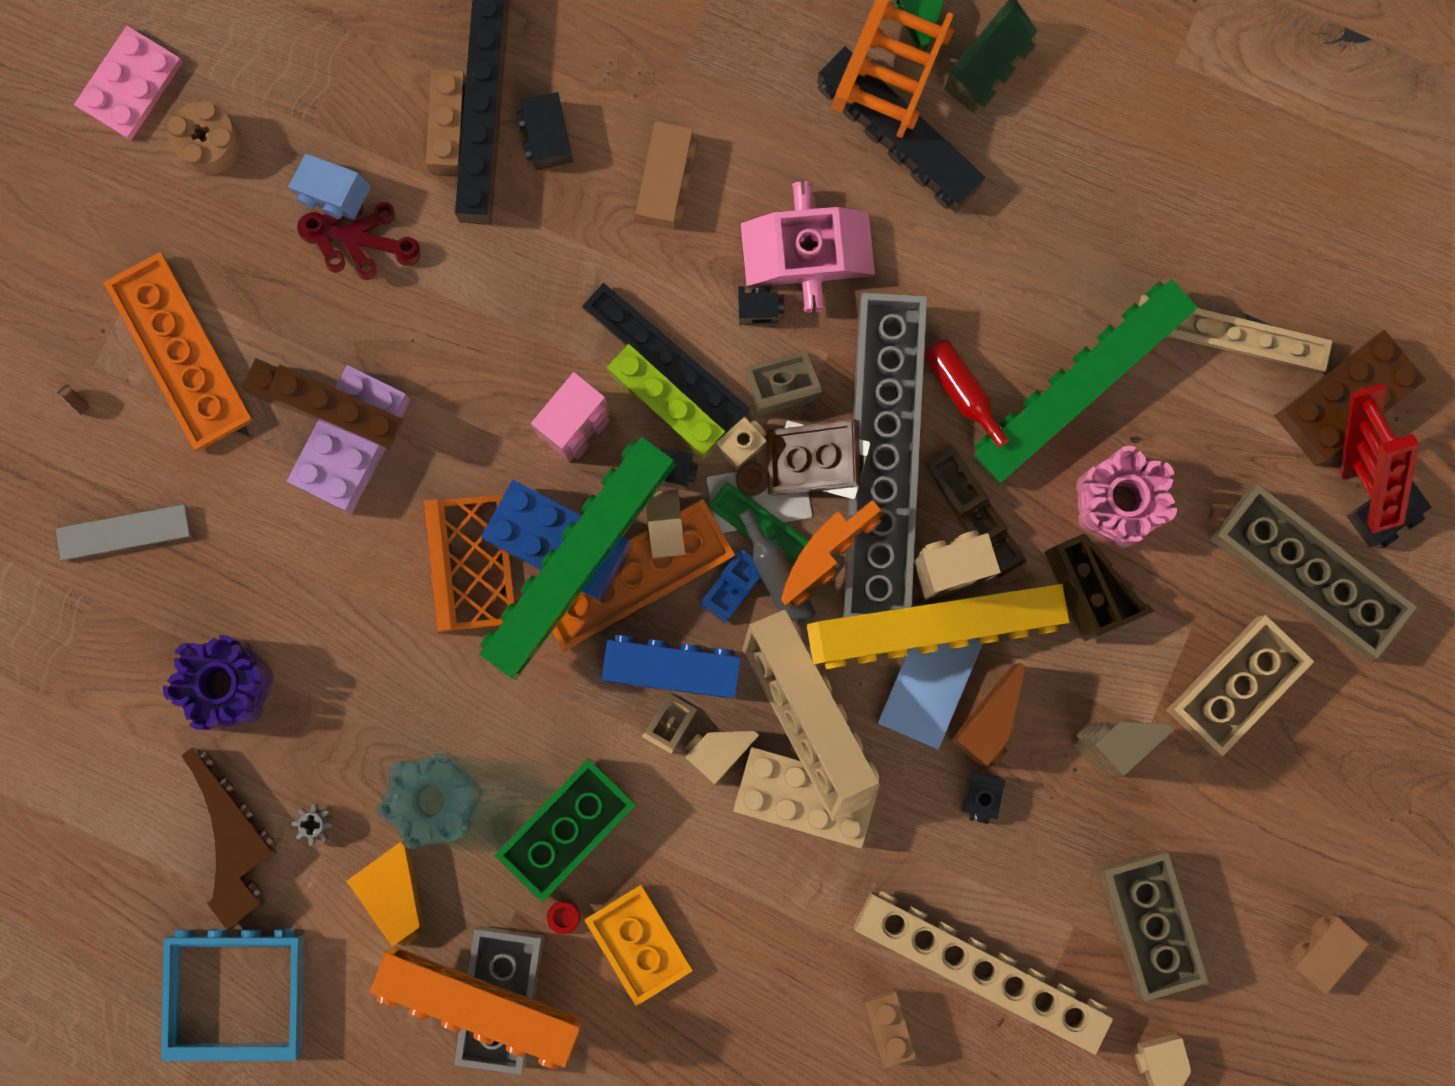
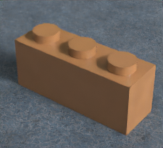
(445, 121)
(666, 175)

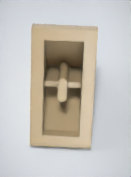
(665, 524)
(670, 723)

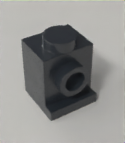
(759, 306)
(976, 786)

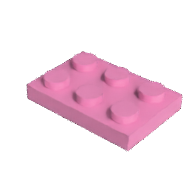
(128, 83)

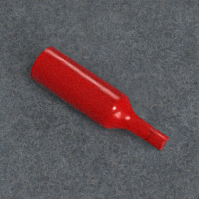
(963, 387)

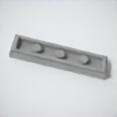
(123, 532)

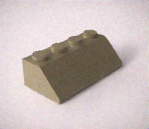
(1119, 746)

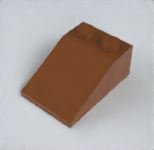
(991, 723)

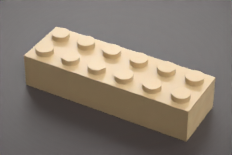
(810, 715)

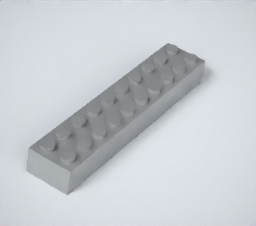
(889, 417)

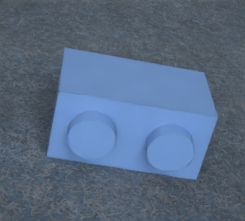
(329, 187)

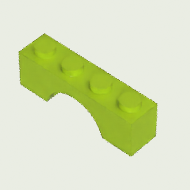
(666, 401)

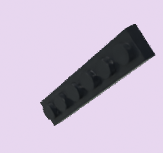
(666, 357)

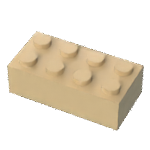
(954, 567)
(1240, 686)
(783, 794)

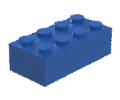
(532, 525)
(670, 668)

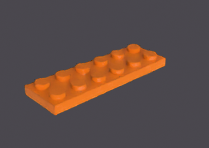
(178, 351)
(646, 578)

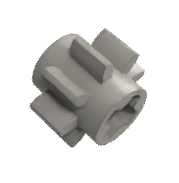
(305, 831)

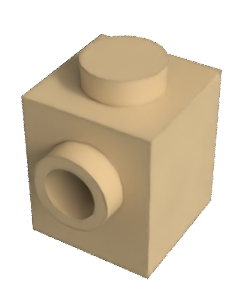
(742, 442)

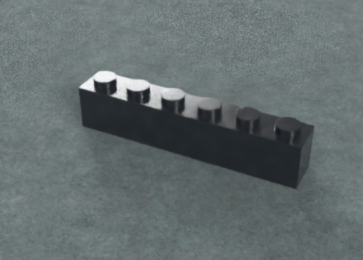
(921, 150)

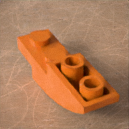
(816, 560)

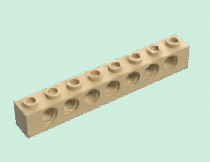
(1086, 1033)

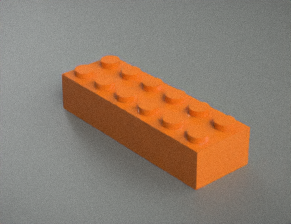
(477, 1007)

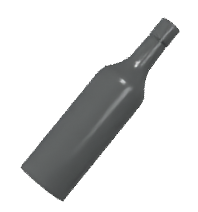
(773, 568)

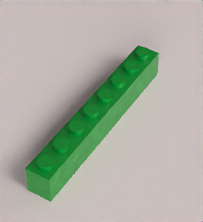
(1086, 380)
(577, 558)

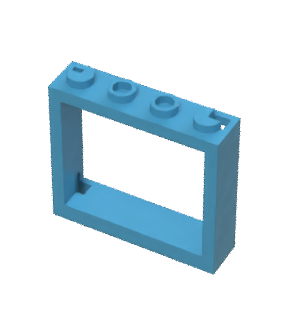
(171, 998)

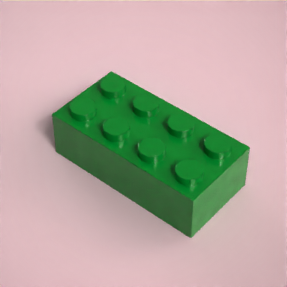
(565, 830)

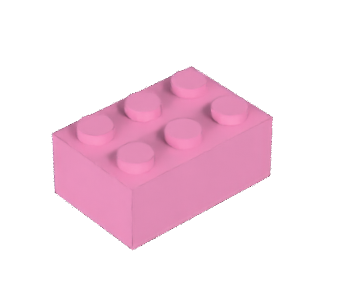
(572, 418)

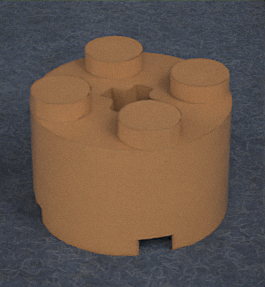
(201, 120)

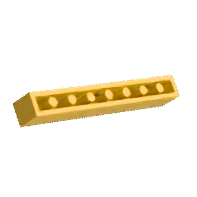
(937, 624)

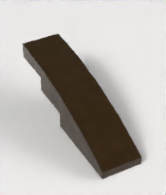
(973, 507)

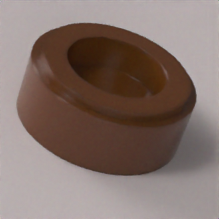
(73, 399)
(752, 479)

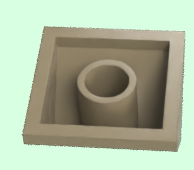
(783, 383)

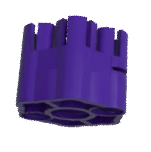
(193, 679)

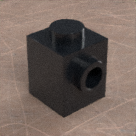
(683, 472)

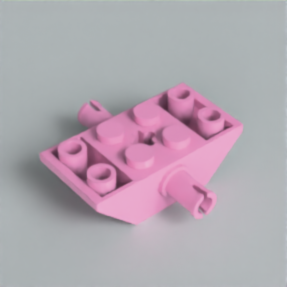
(776, 241)

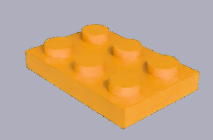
(638, 945)

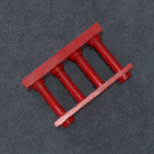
(1378, 458)

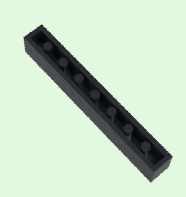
(482, 111)

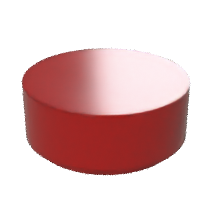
(563, 917)

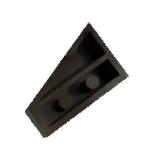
(1093, 588)

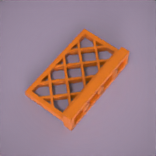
(441, 568)

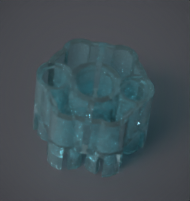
(402, 802)

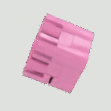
(1144, 479)

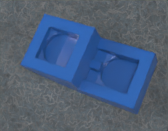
(731, 587)

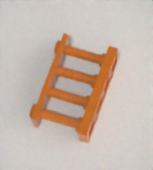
(861, 64)

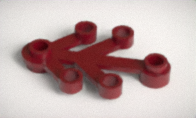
(355, 235)

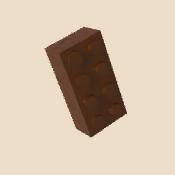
(1321, 412)

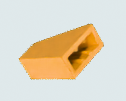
(391, 895)

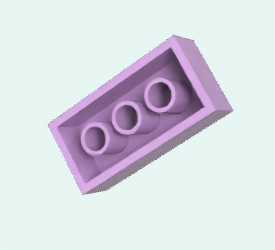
(337, 463)

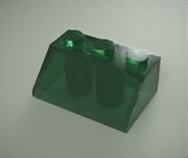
(992, 57)

